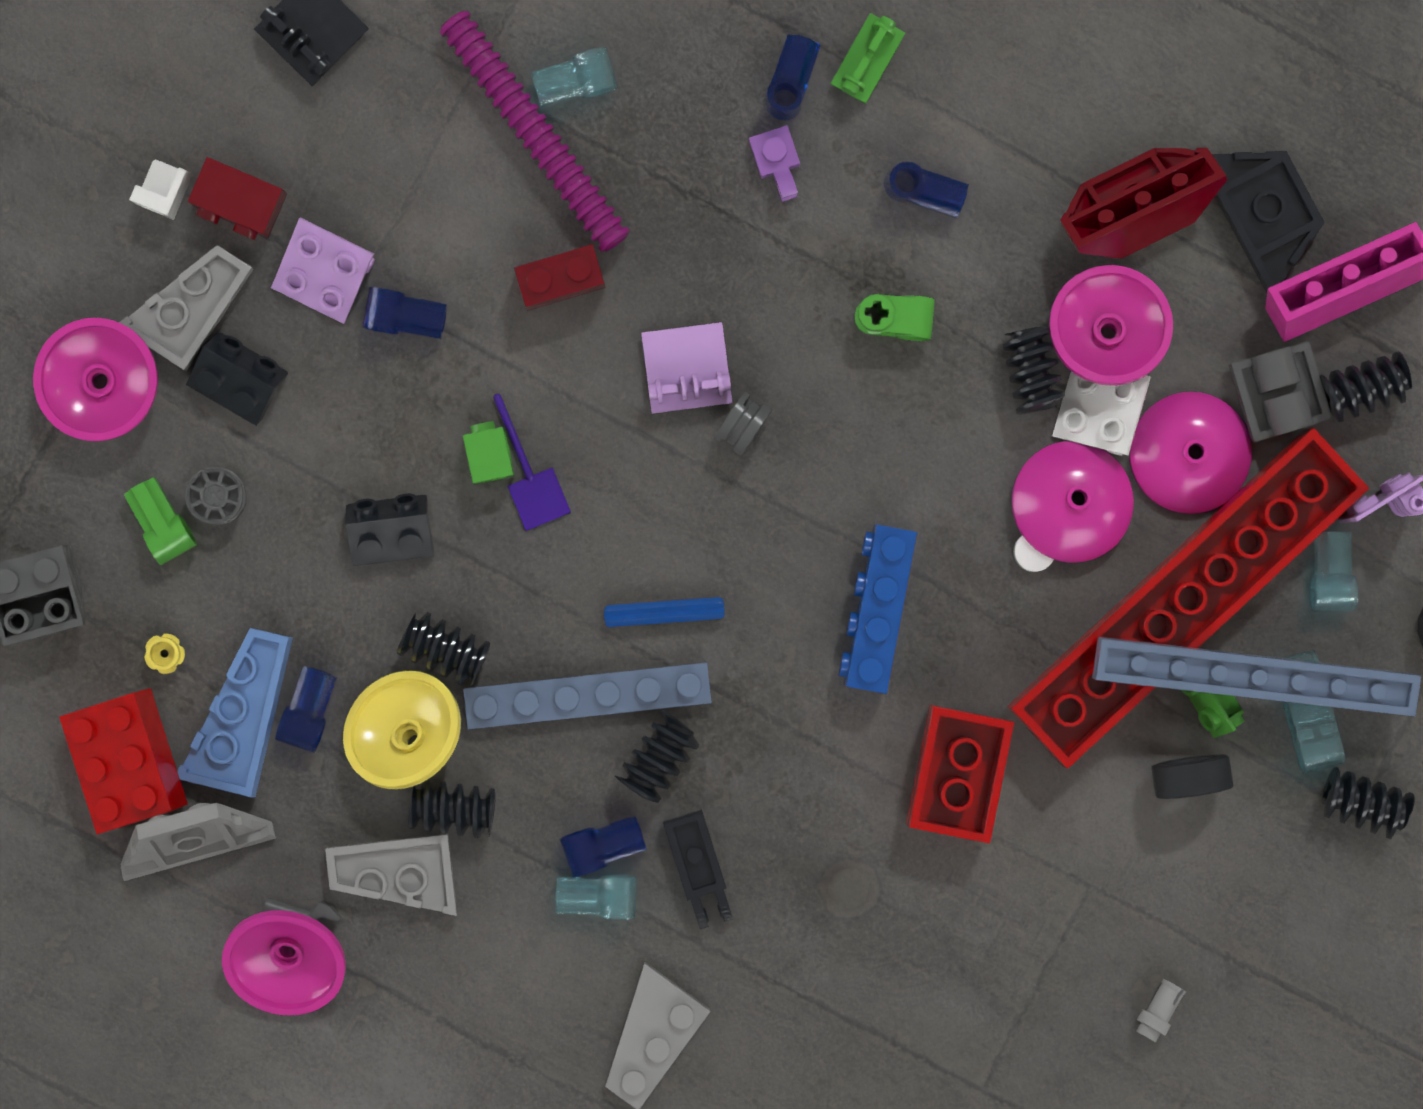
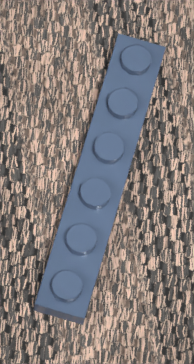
(587, 695)

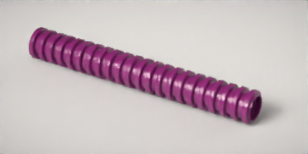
(534, 130)

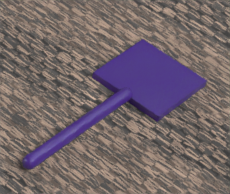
(538, 495)

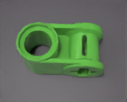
(903, 317)

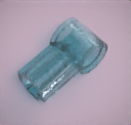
(585, 75)
(1333, 585)
(604, 896)

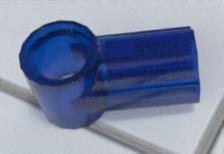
(792, 74)
(929, 191)
(394, 313)
(304, 718)
(594, 848)

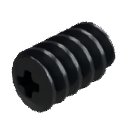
(1033, 370)
(1366, 385)
(443, 648)
(659, 758)
(1367, 802)
(452, 808)

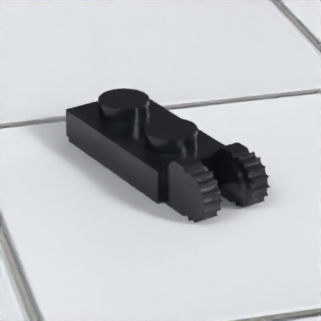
(697, 863)

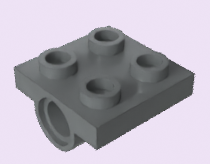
(1280, 391)

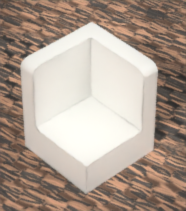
(162, 189)

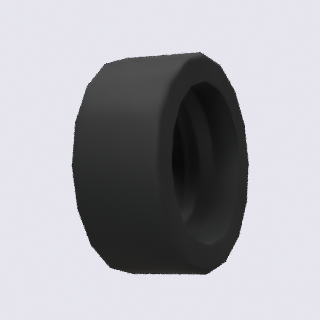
(1192, 776)

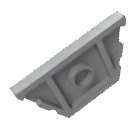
(191, 836)

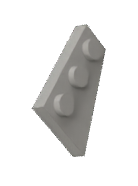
(189, 308)
(397, 870)
(654, 1035)

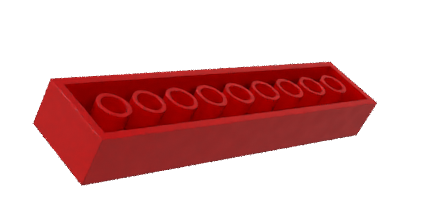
(1193, 590)

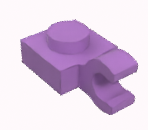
(776, 156)

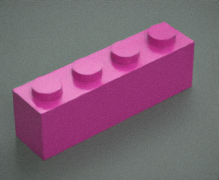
(1346, 282)

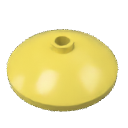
(386, 719)

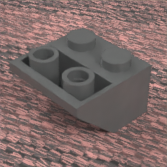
(39, 595)

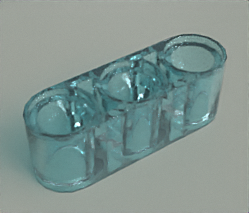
(1313, 730)

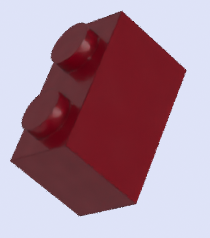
(237, 199)
(559, 277)

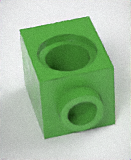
(488, 453)

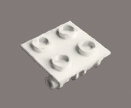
(1101, 413)

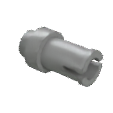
(1156, 1018)

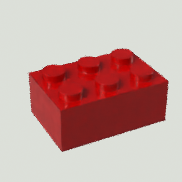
(123, 760)
(959, 773)

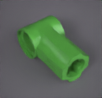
(164, 530)

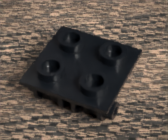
(310, 34)

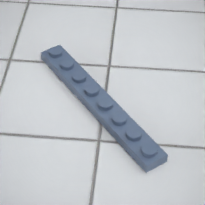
(1256, 676)

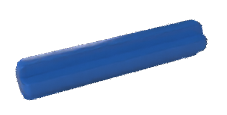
(664, 612)

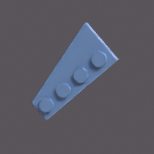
(237, 731)

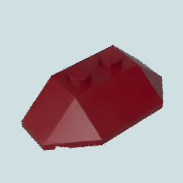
(1142, 201)

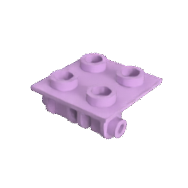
(322, 270)
(686, 367)
(1401, 494)

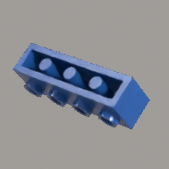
(879, 609)

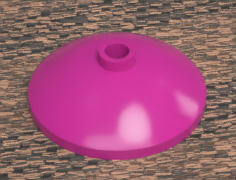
(1114, 300)
(67, 374)
(1162, 459)
(1051, 519)
(283, 977)

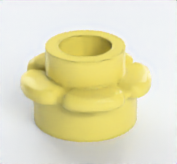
(153, 653)

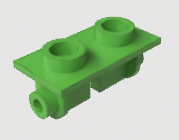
(868, 57)
(1216, 712)

